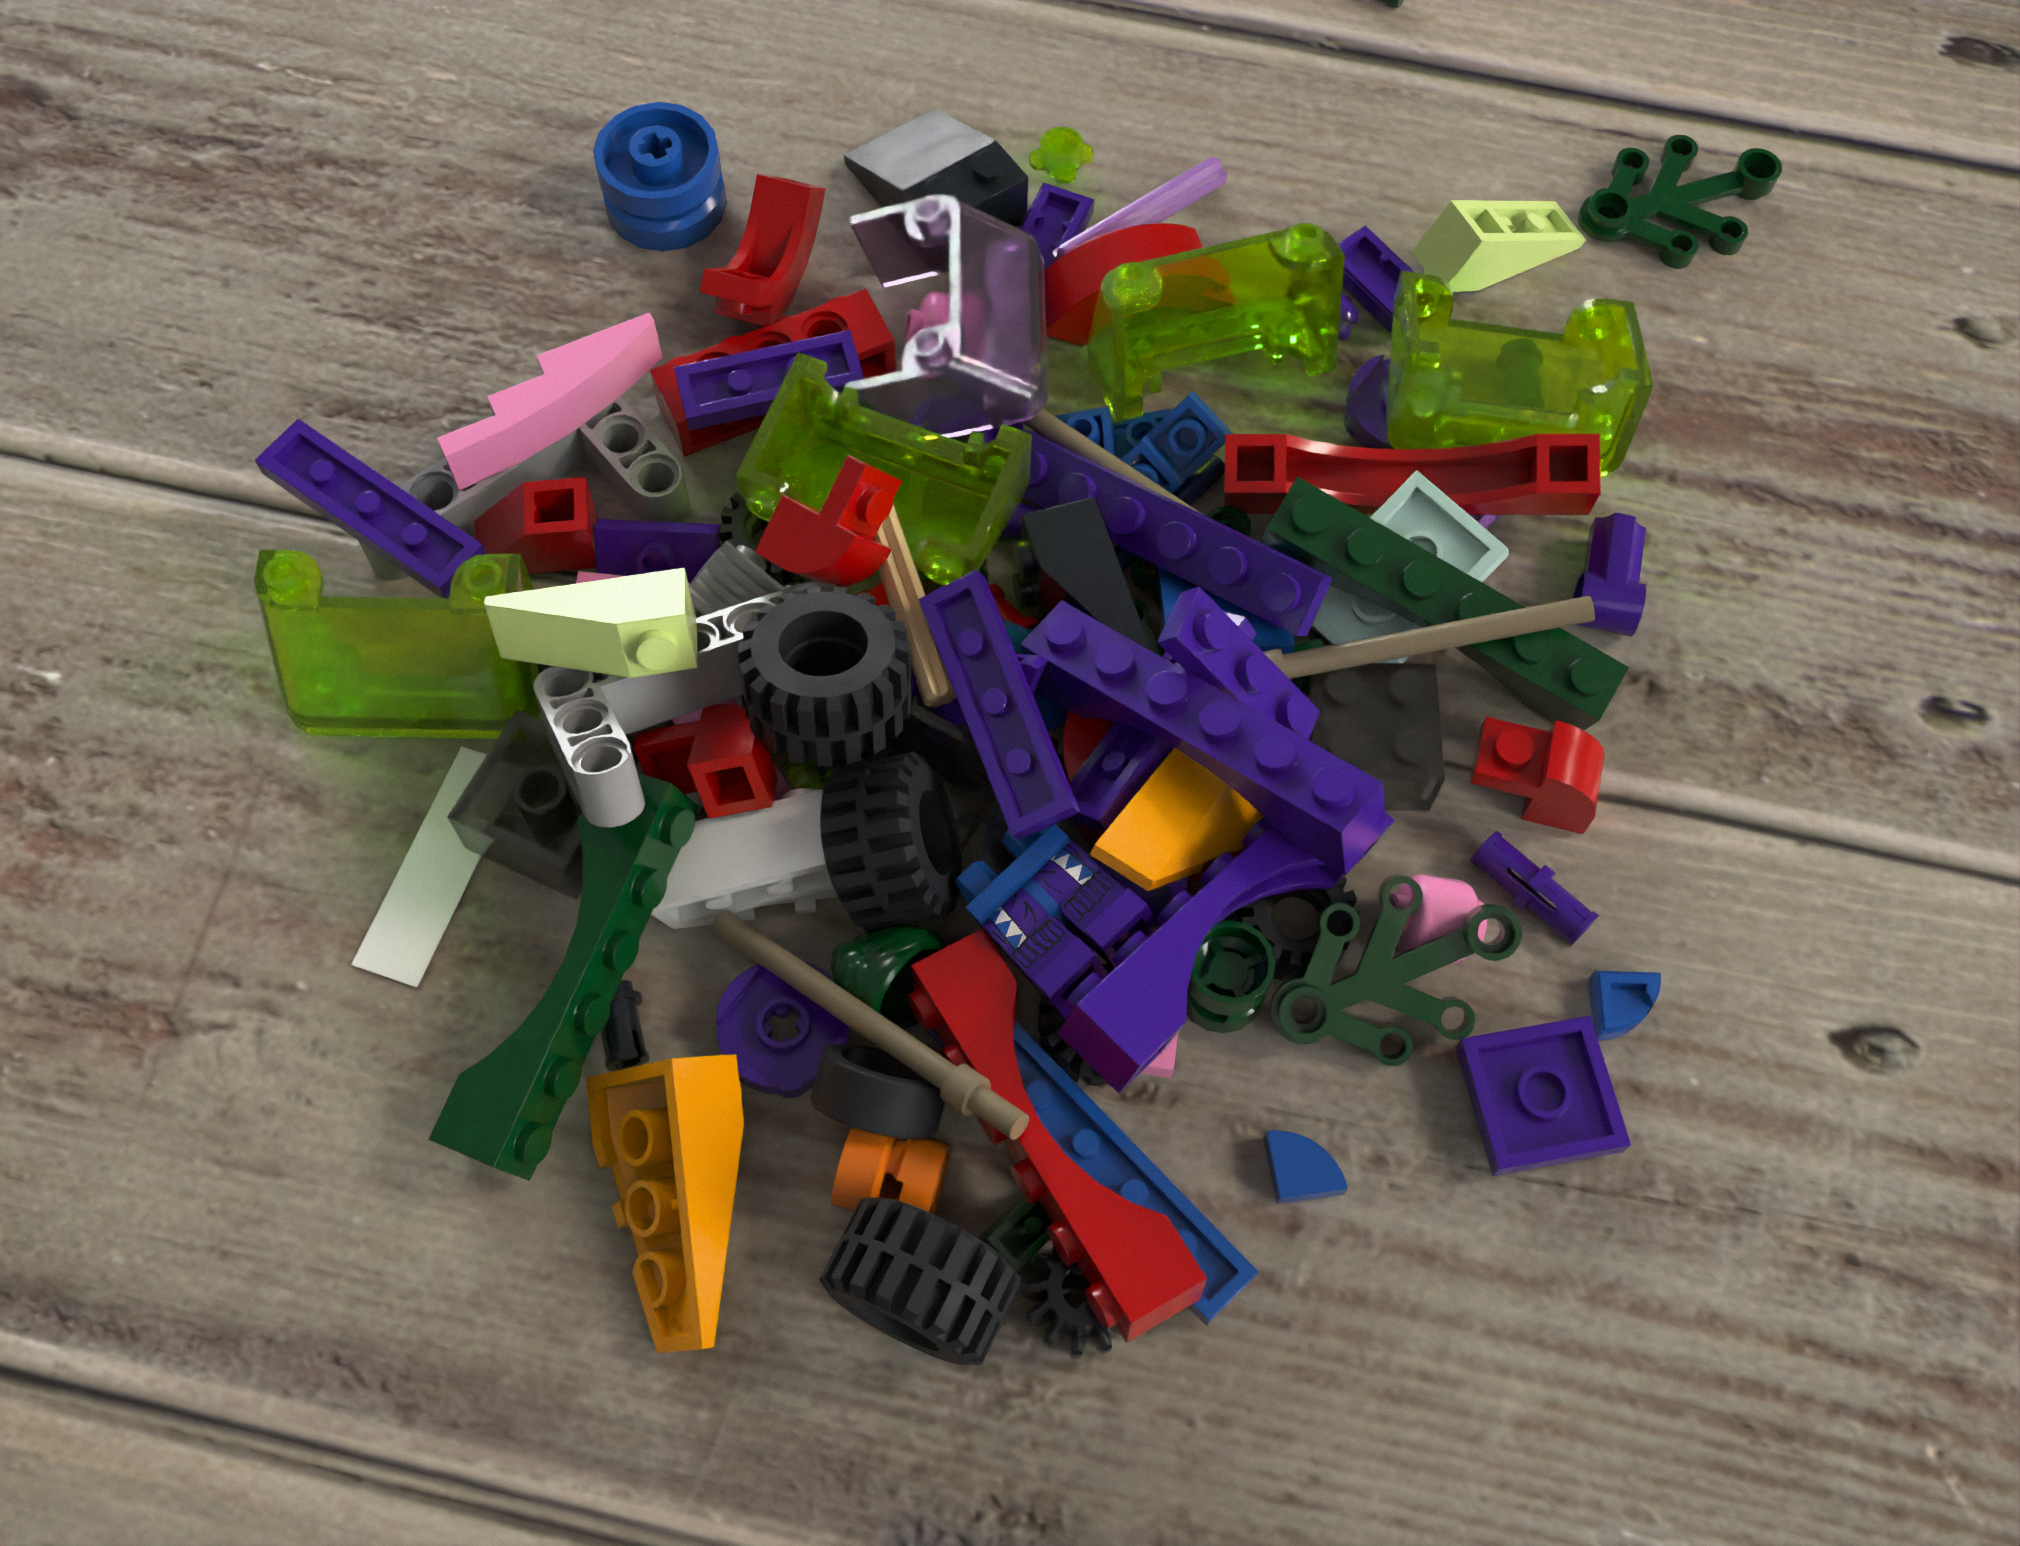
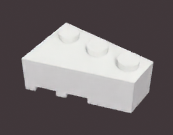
(749, 863)

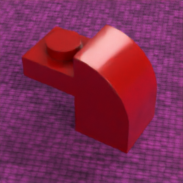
(838, 540)
(713, 758)
(1552, 769)

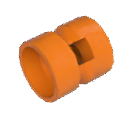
(872, 1159)

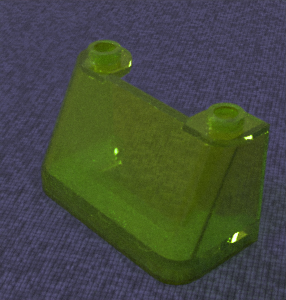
(1213, 303)
(1500, 383)
(951, 491)
(393, 660)

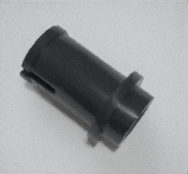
(623, 1032)

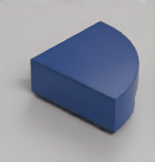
(1621, 1000)
(1301, 1168)

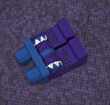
(1040, 893)

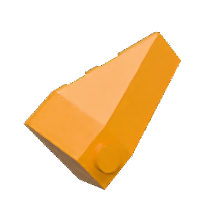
(1175, 825)
(675, 1160)

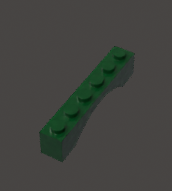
(1542, 669)
(513, 1097)

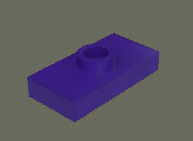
(1056, 218)
(1372, 273)
(653, 546)

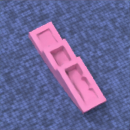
(573, 388)

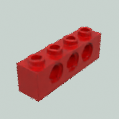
(842, 313)

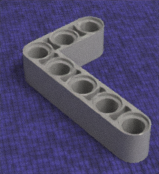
(599, 441)
(594, 711)

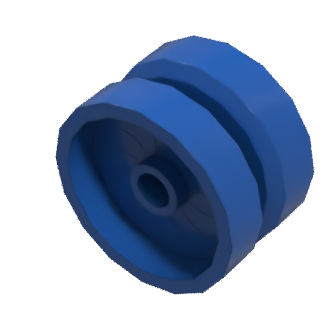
(660, 176)

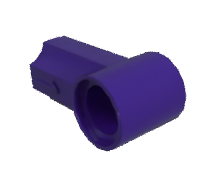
(1613, 574)

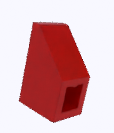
(544, 523)

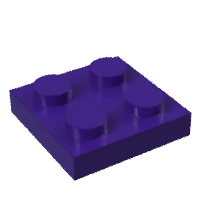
(1542, 1095)

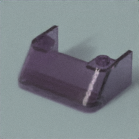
(993, 352)

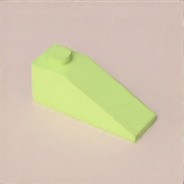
(1493, 240)
(601, 626)

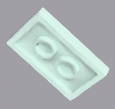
(1435, 524)

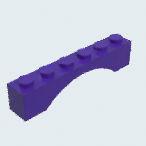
(1293, 783)
(1142, 1004)

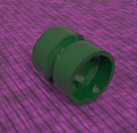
(1233, 963)

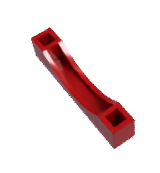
(1498, 478)
(1126, 1251)

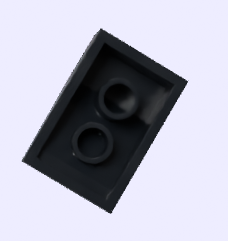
(942, 158)
(1072, 560)

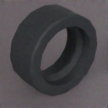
(875, 1093)

